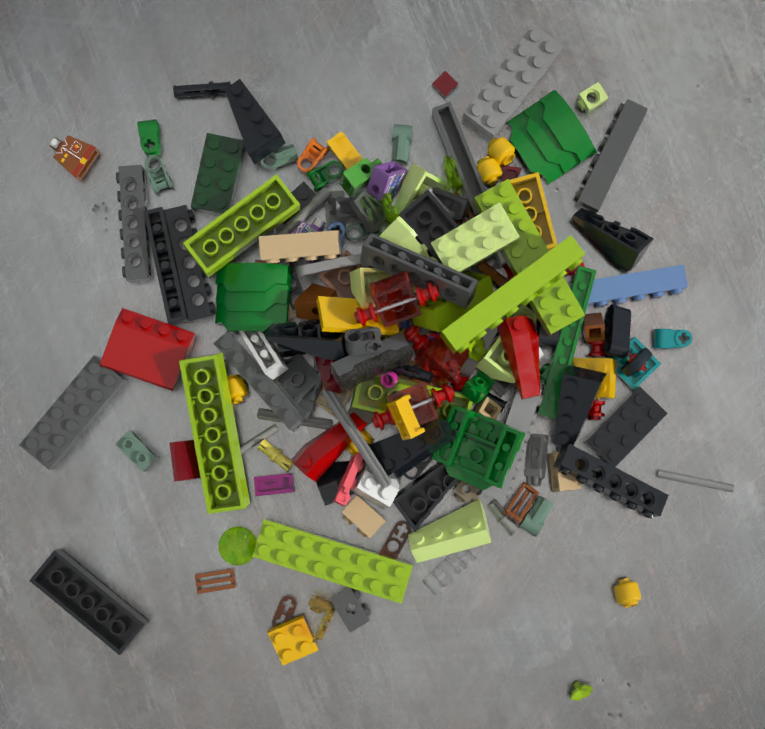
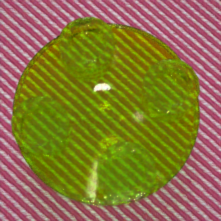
(449, 167)
(389, 211)
(237, 545)

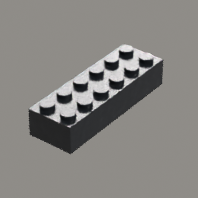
(88, 601)

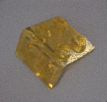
(318, 605)

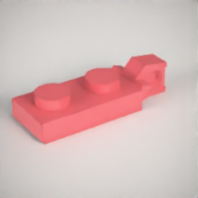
(348, 480)

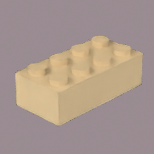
(300, 245)

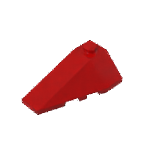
(522, 350)
(324, 449)

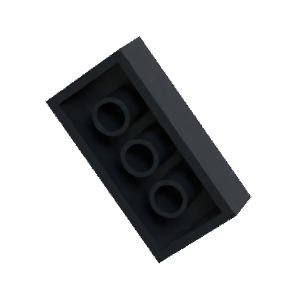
(428, 221)
(625, 427)

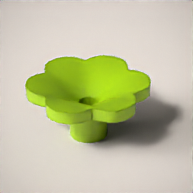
(476, 350)
(580, 691)

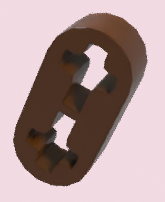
(280, 610)

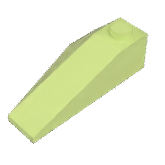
(415, 185)

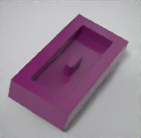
(273, 484)

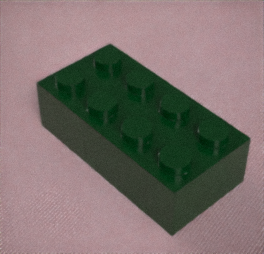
(218, 174)

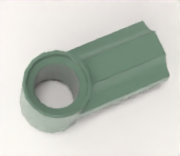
(401, 139)
(281, 157)
(534, 520)

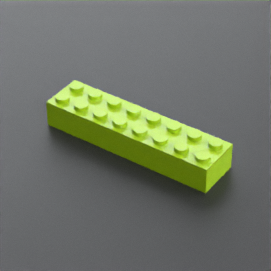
(512, 294)
(557, 304)
(214, 433)
(333, 560)

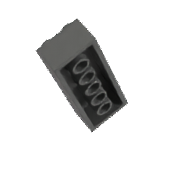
(72, 413)

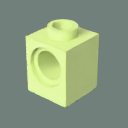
(597, 92)

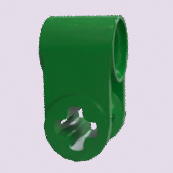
(149, 134)
(324, 175)

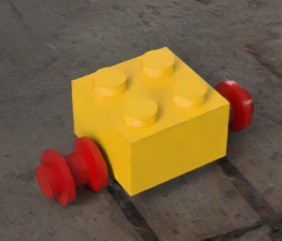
(602, 364)

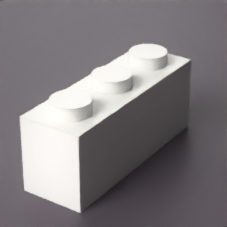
(265, 353)

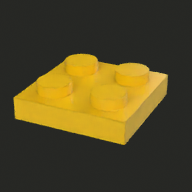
(292, 640)

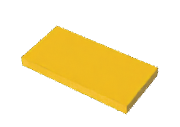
(338, 315)

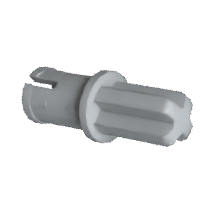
(509, 524)

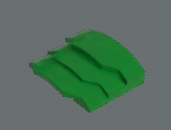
(550, 137)
(252, 296)
(482, 448)

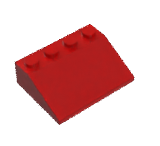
(147, 349)

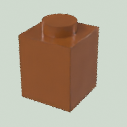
(593, 327)

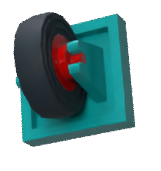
(636, 365)

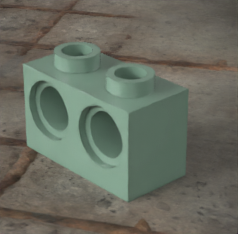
(137, 451)

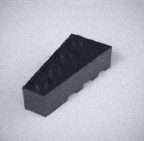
(255, 126)
(576, 399)
(401, 455)
(423, 494)

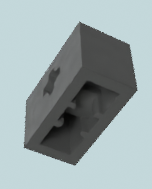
(351, 619)

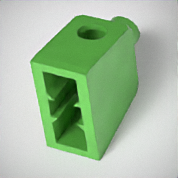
(358, 176)

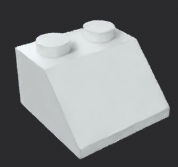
(370, 489)

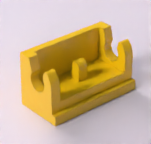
(344, 150)
(405, 418)

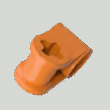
(314, 154)

